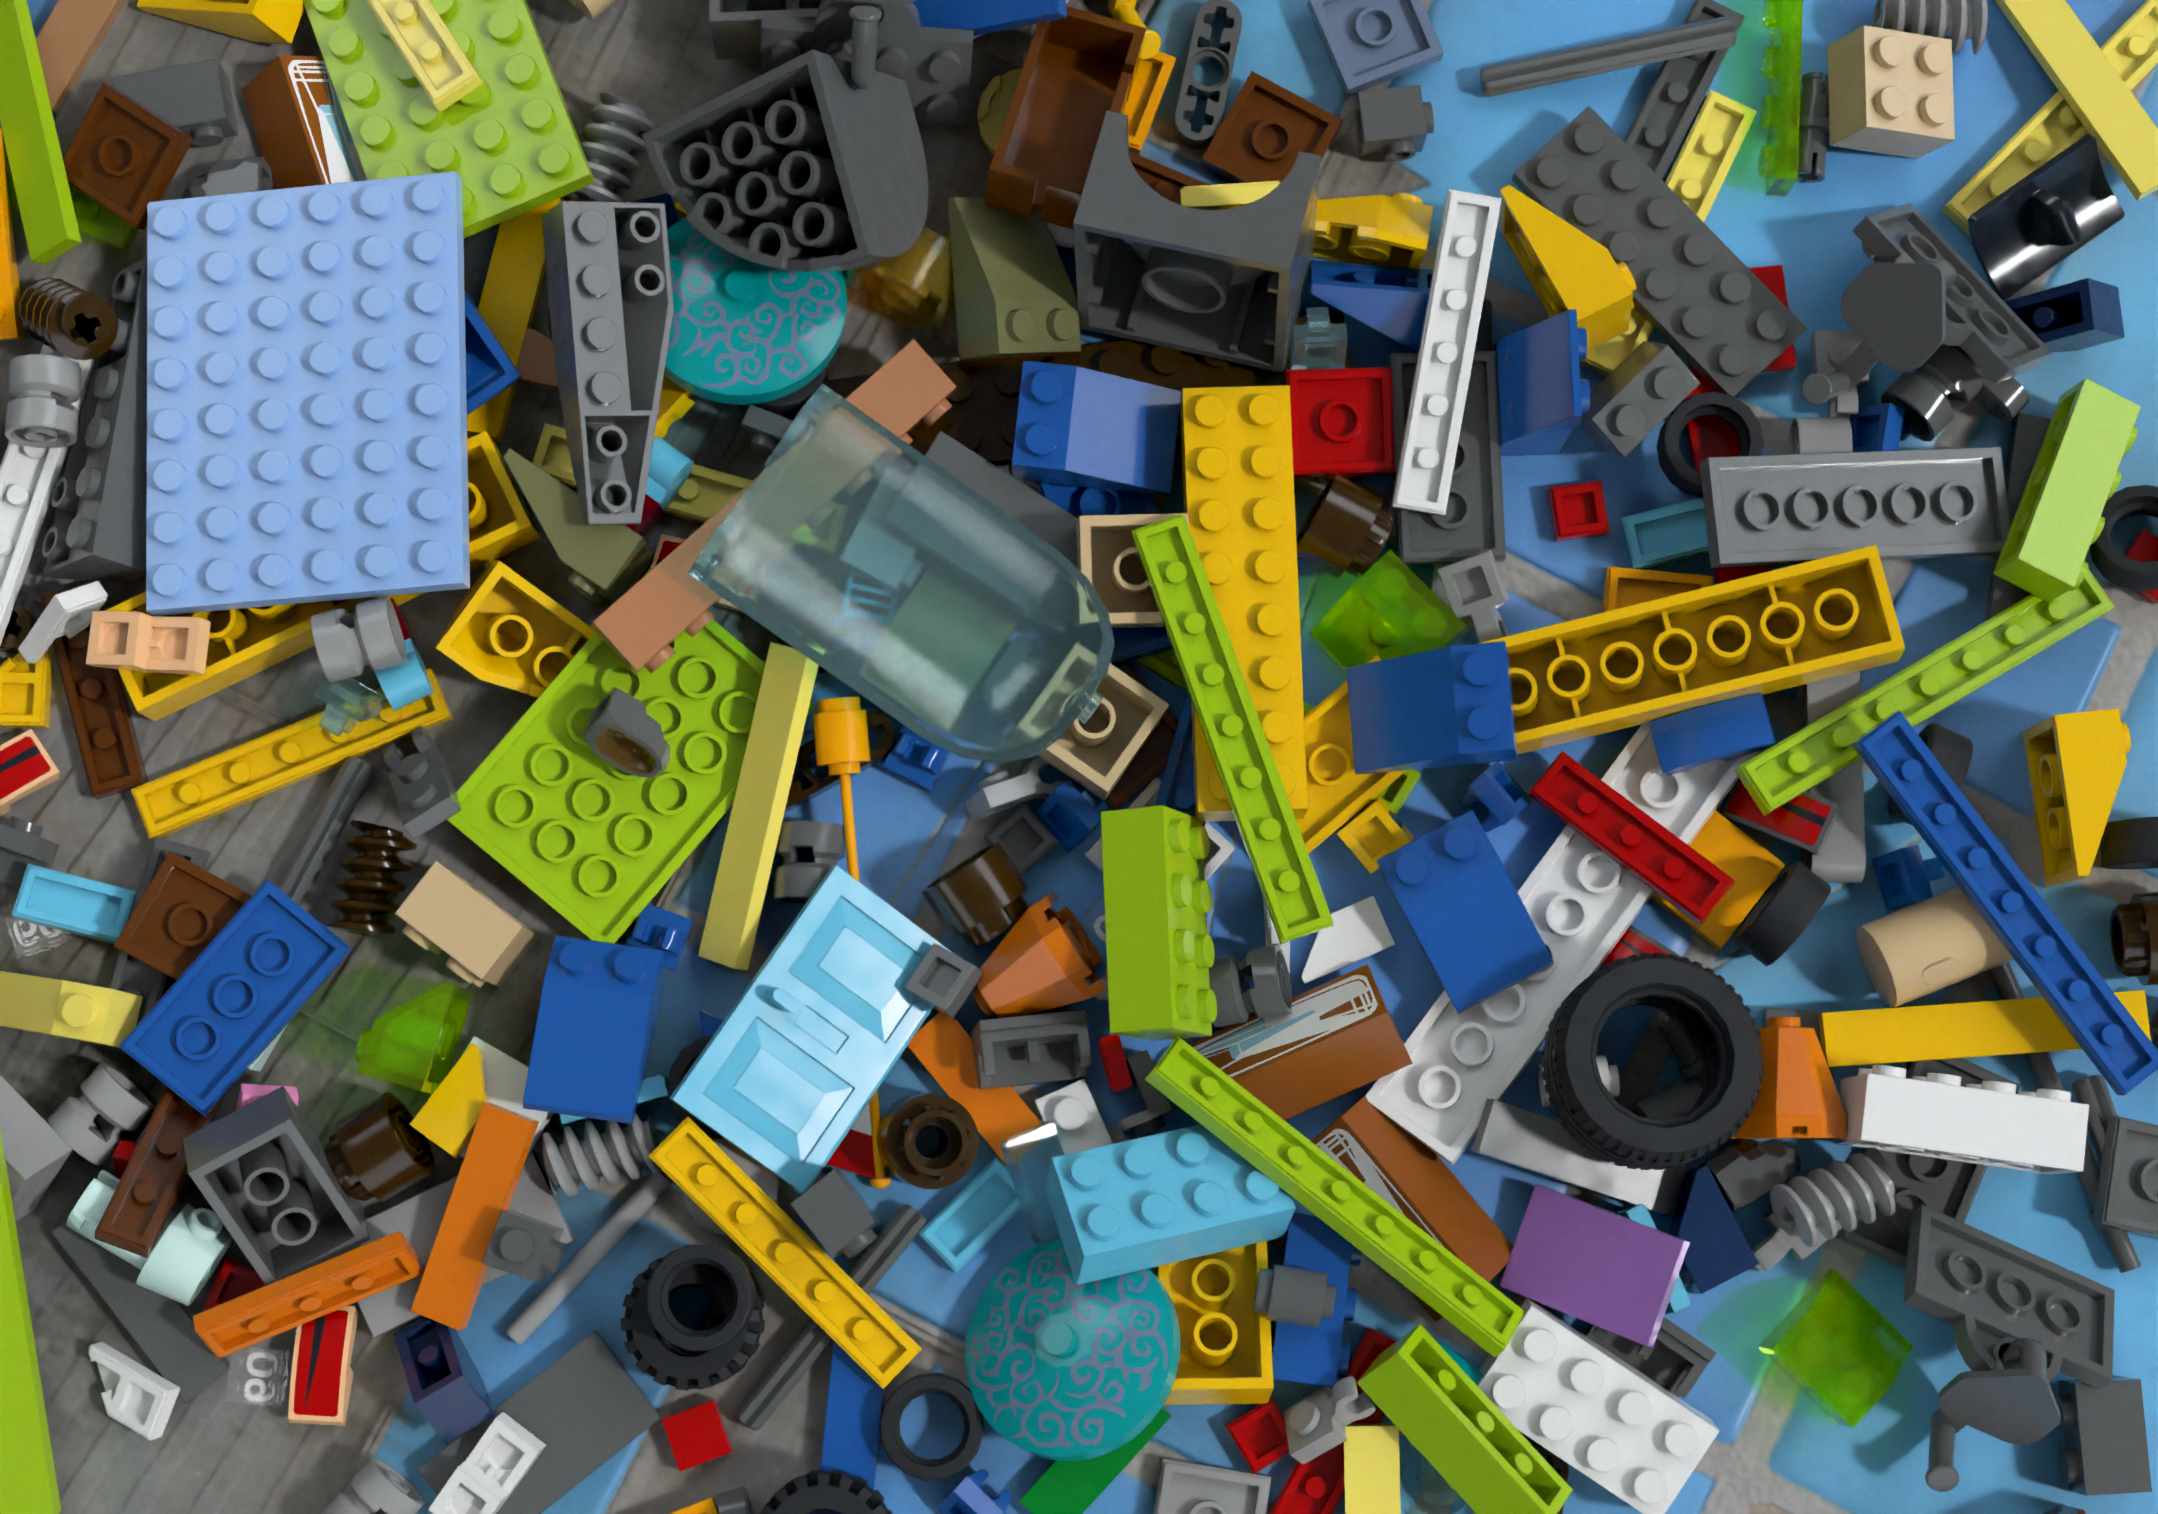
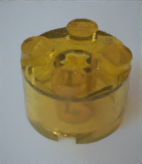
(912, 285)

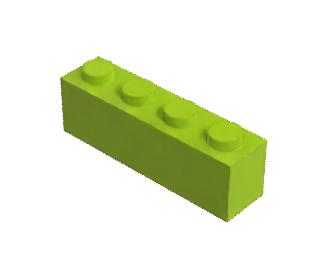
(2068, 491)
(1461, 1430)

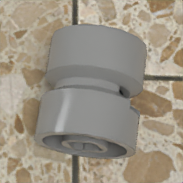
(43, 399)
(358, 639)
(112, 1097)
(377, 1490)

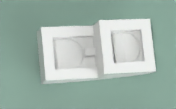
(490, 1470)

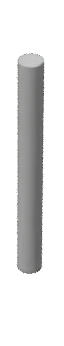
(588, 1257)

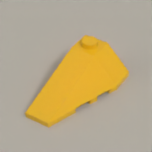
(1372, 230)
(512, 633)

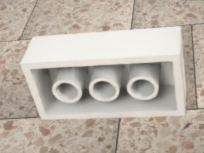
(1964, 1124)
(1596, 1411)

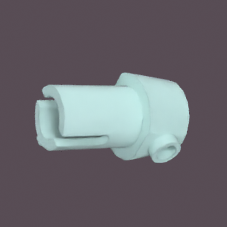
(183, 1253)

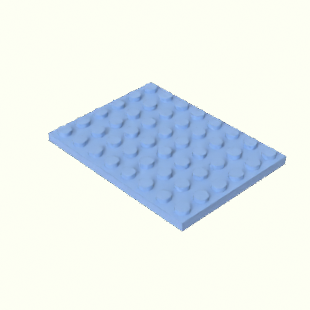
(306, 395)

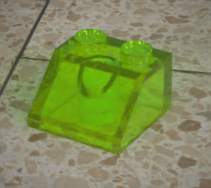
(1386, 616)
(417, 1039)
(1838, 1350)

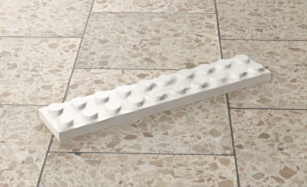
(1581, 912)

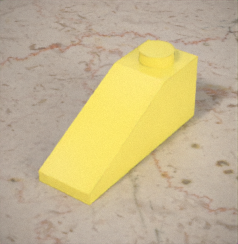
(67, 1009)

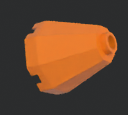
(1040, 964)
(1796, 1087)

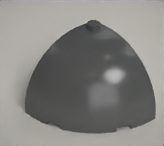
(800, 167)

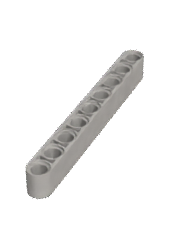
(1845, 847)

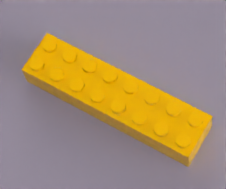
(1245, 534)
(260, 637)
(1702, 648)

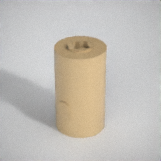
(1927, 947)

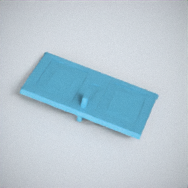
(812, 1032)

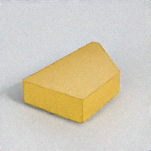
(26, 692)
(455, 1105)

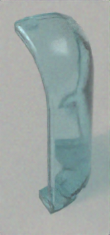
(912, 588)

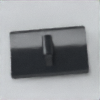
(2044, 218)

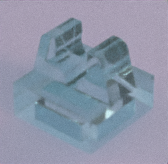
(1318, 342)
(346, 704)

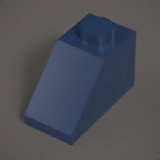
(2072, 315)
(1716, 1241)
(442, 1378)

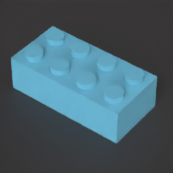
(1160, 1203)

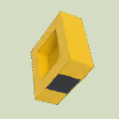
(1374, 833)

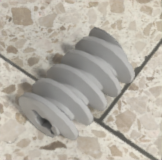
(1936, 18)
(609, 147)
(599, 1154)
(1835, 1195)

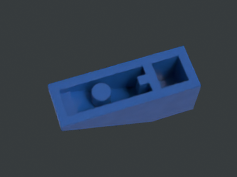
(1379, 296)

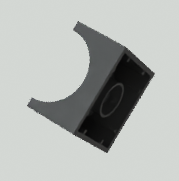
(1189, 275)

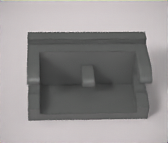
(1031, 1049)
(1672, 1362)

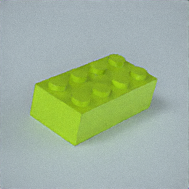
(1157, 924)

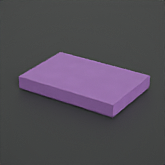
(1594, 1265)

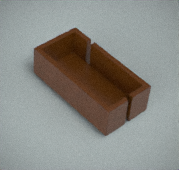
(1057, 111)

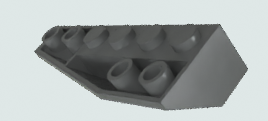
(609, 345)
(103, 486)

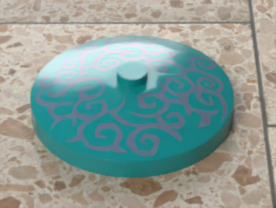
(747, 327)
(1067, 1362)

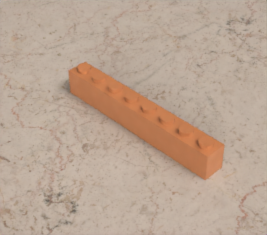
(673, 601)

